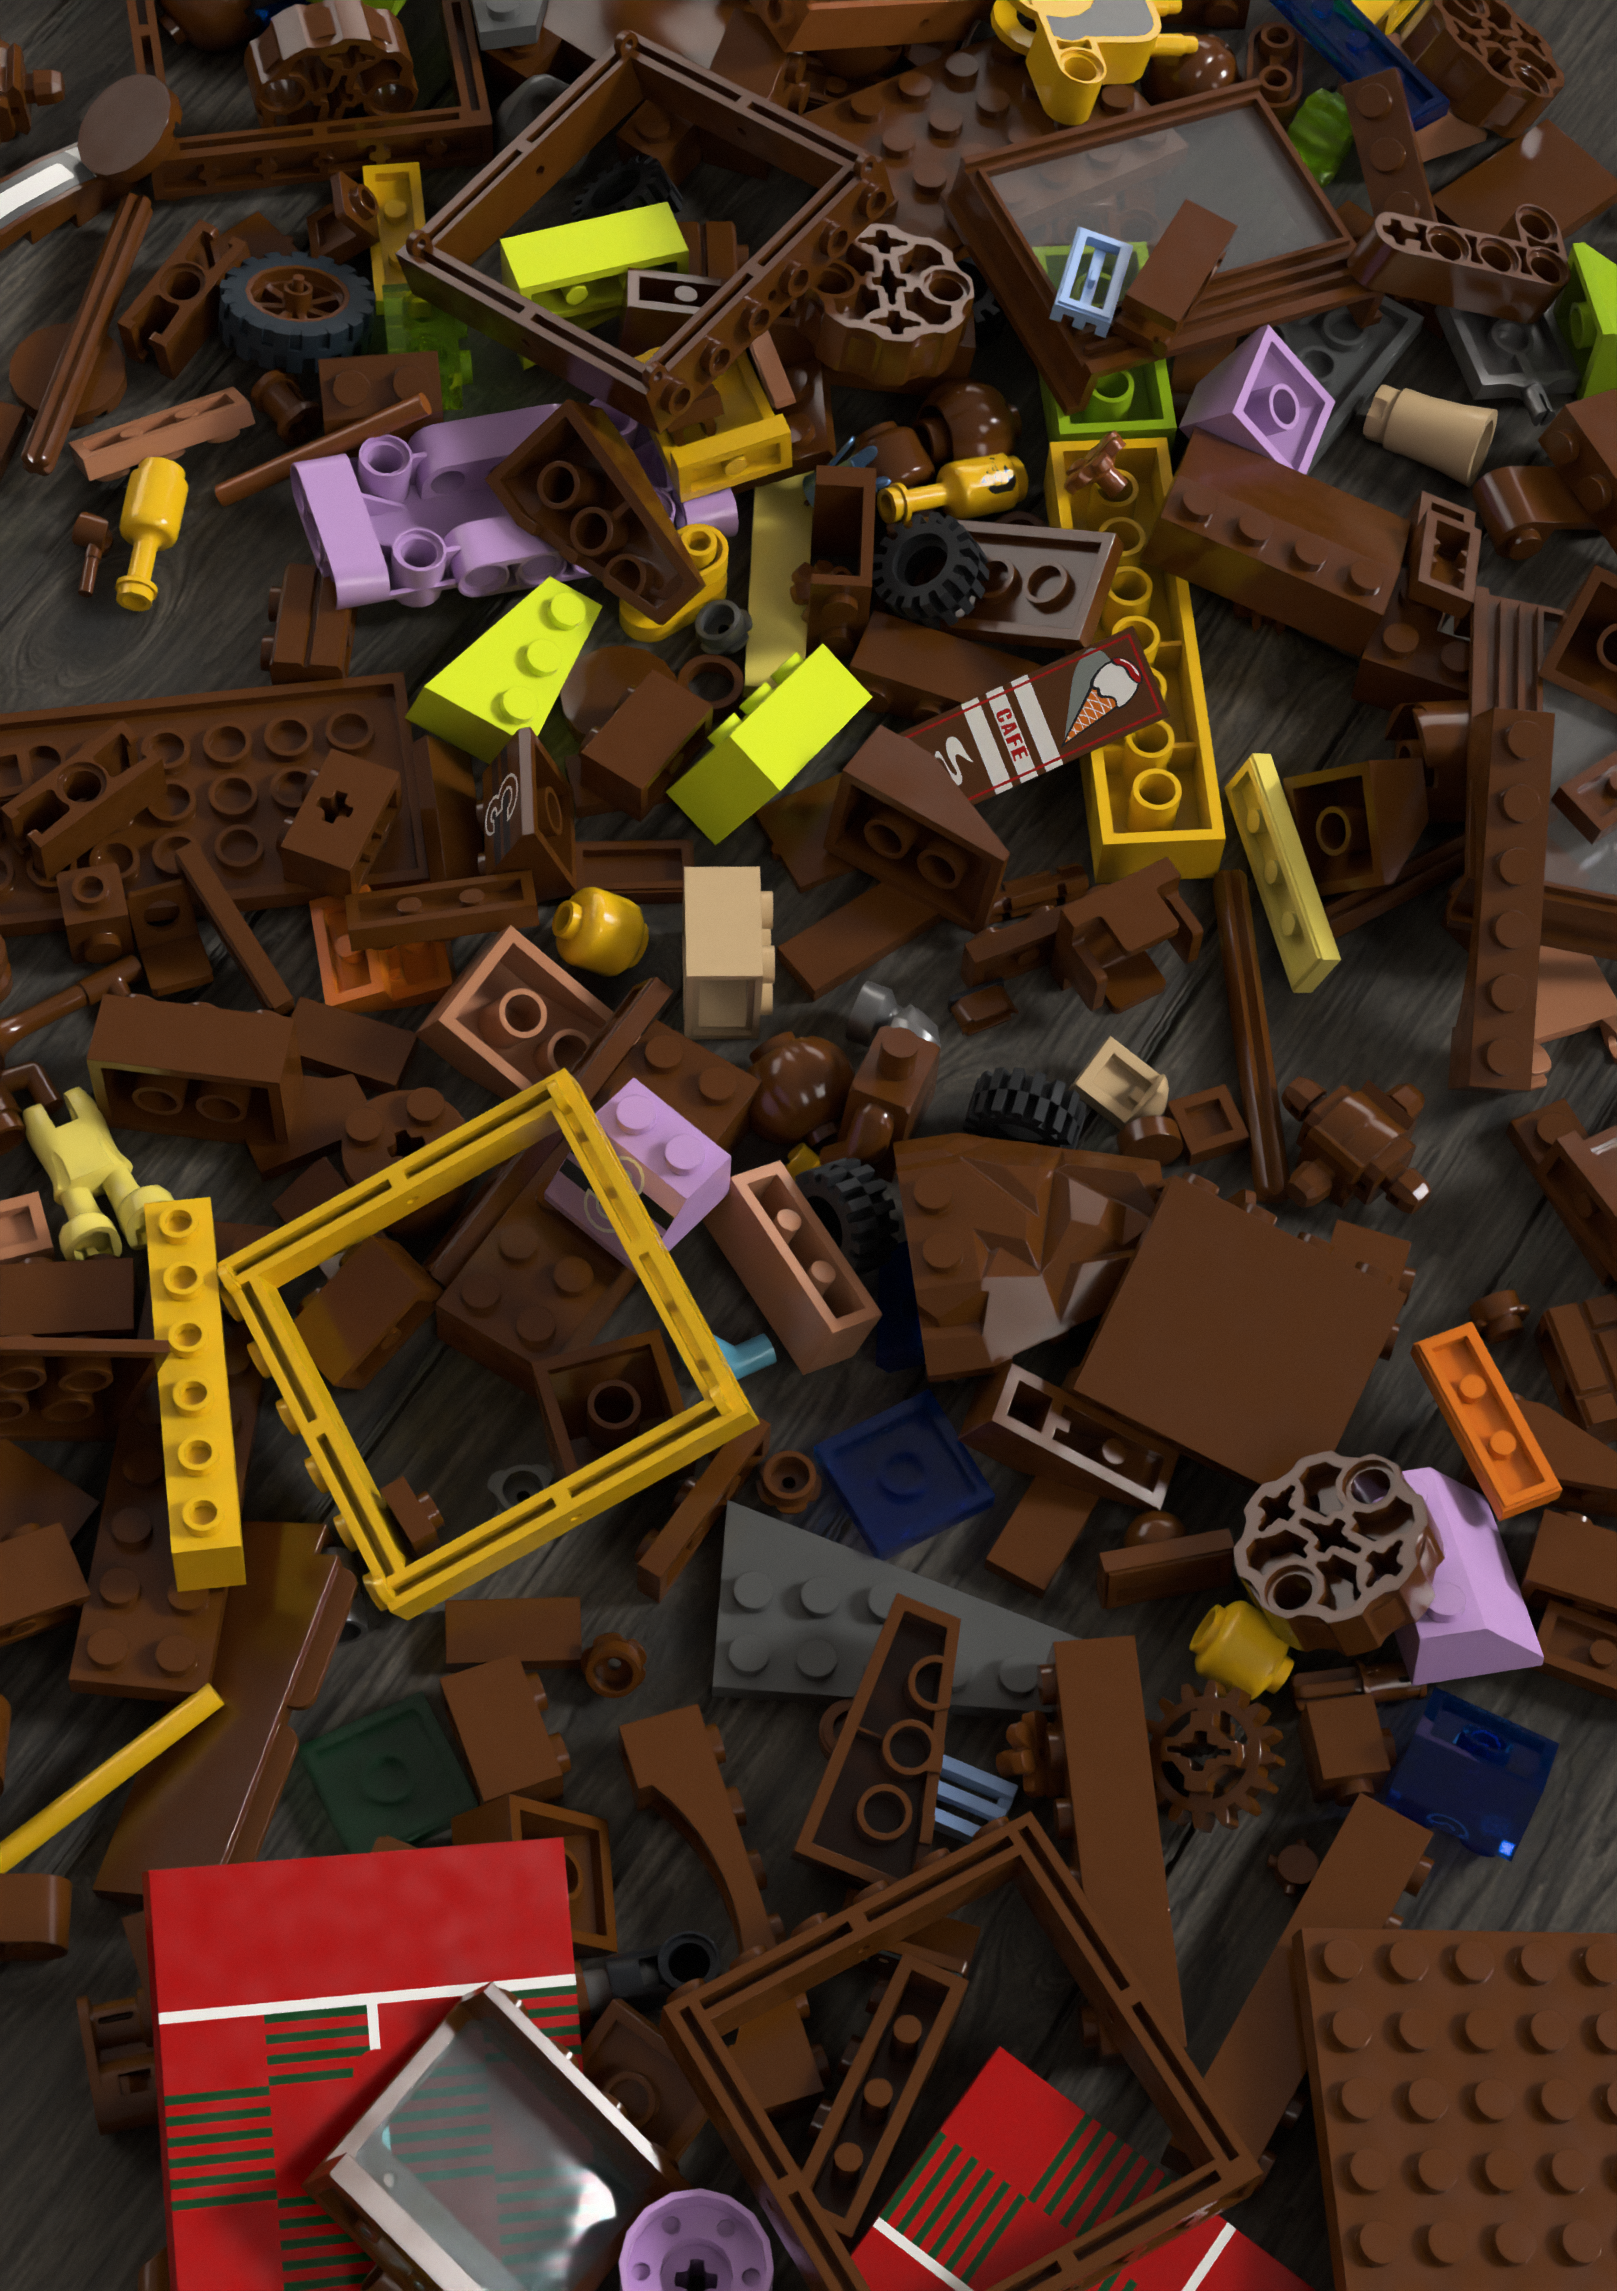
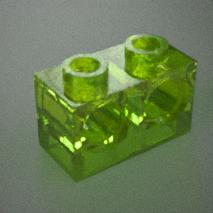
(419, 326)

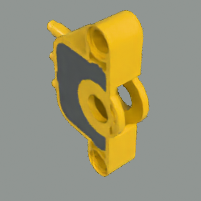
(1086, 46)

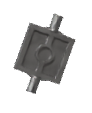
(1511, 358)

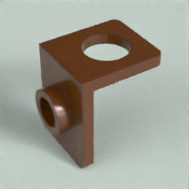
(171, 953)

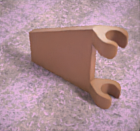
(1569, 1001)

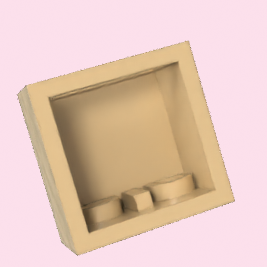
(726, 952)

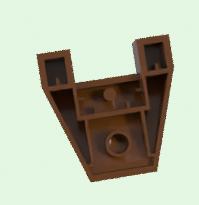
(583, 30)

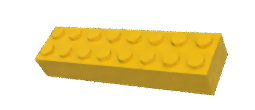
(1159, 785)

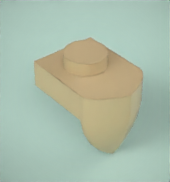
(1121, 1085)

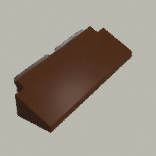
(222, 1781)

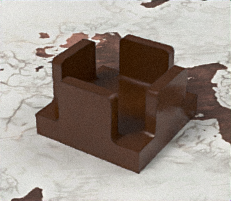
(1106, 936)

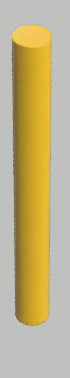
(108, 1776)

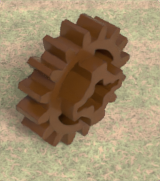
(1211, 1728)

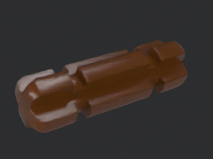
(1039, 890)

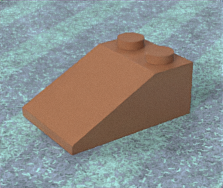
(513, 1017)

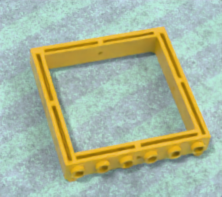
(308, 1409)

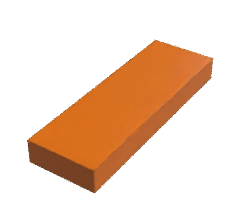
(1485, 1421)

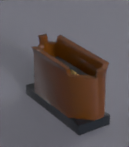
(981, 1007)

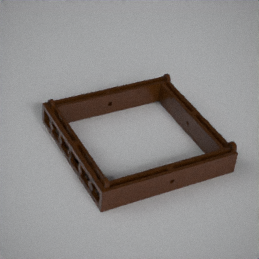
(321, 149)
(654, 393)
(879, 1918)

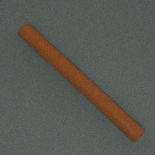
(332, 444)

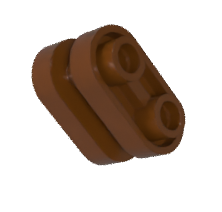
(1276, 59)

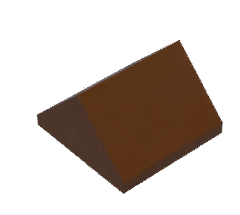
(1585, 642)

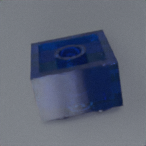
(1472, 1775)

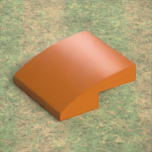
(376, 978)

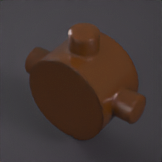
(1294, 1867)

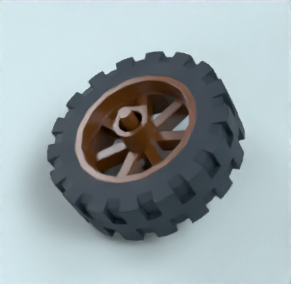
(295, 311)

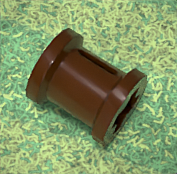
(287, 406)

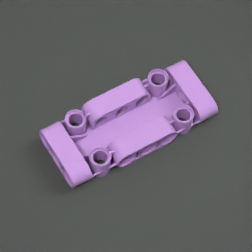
(426, 521)

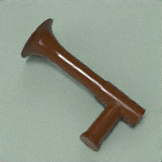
(86, 992)

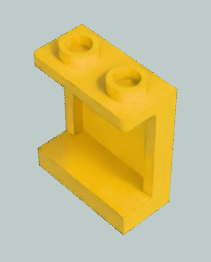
(746, 441)

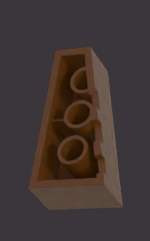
(883, 1775)

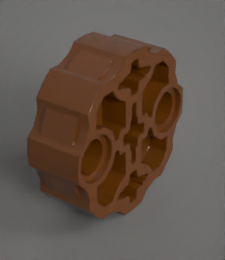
(1484, 62)
(330, 65)
(888, 307)
(1353, 1545)

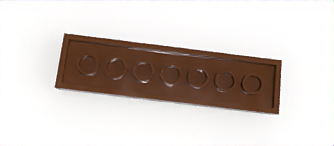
(137, 1628)

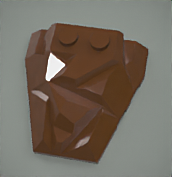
(1014, 1242)

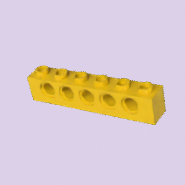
(194, 1396)

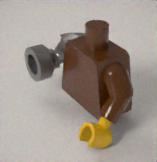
(889, 1088)

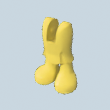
(86, 1165)

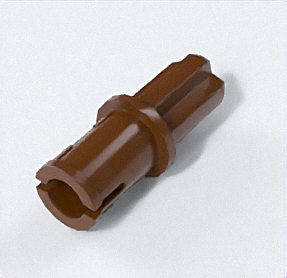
(1355, 1679)

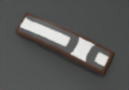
(51, 192)

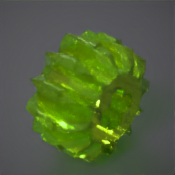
(1322, 134)

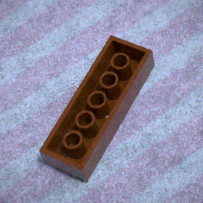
(537, 1276)

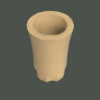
(1432, 431)

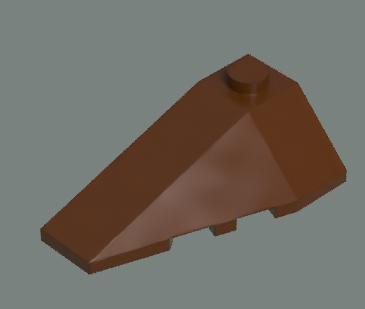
(595, 505)

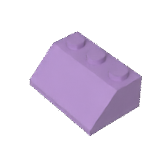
(1477, 1609)

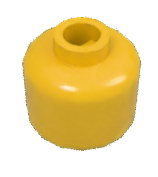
(600, 932)
(1240, 1650)

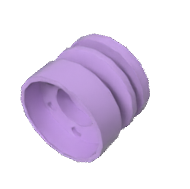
(694, 2236)

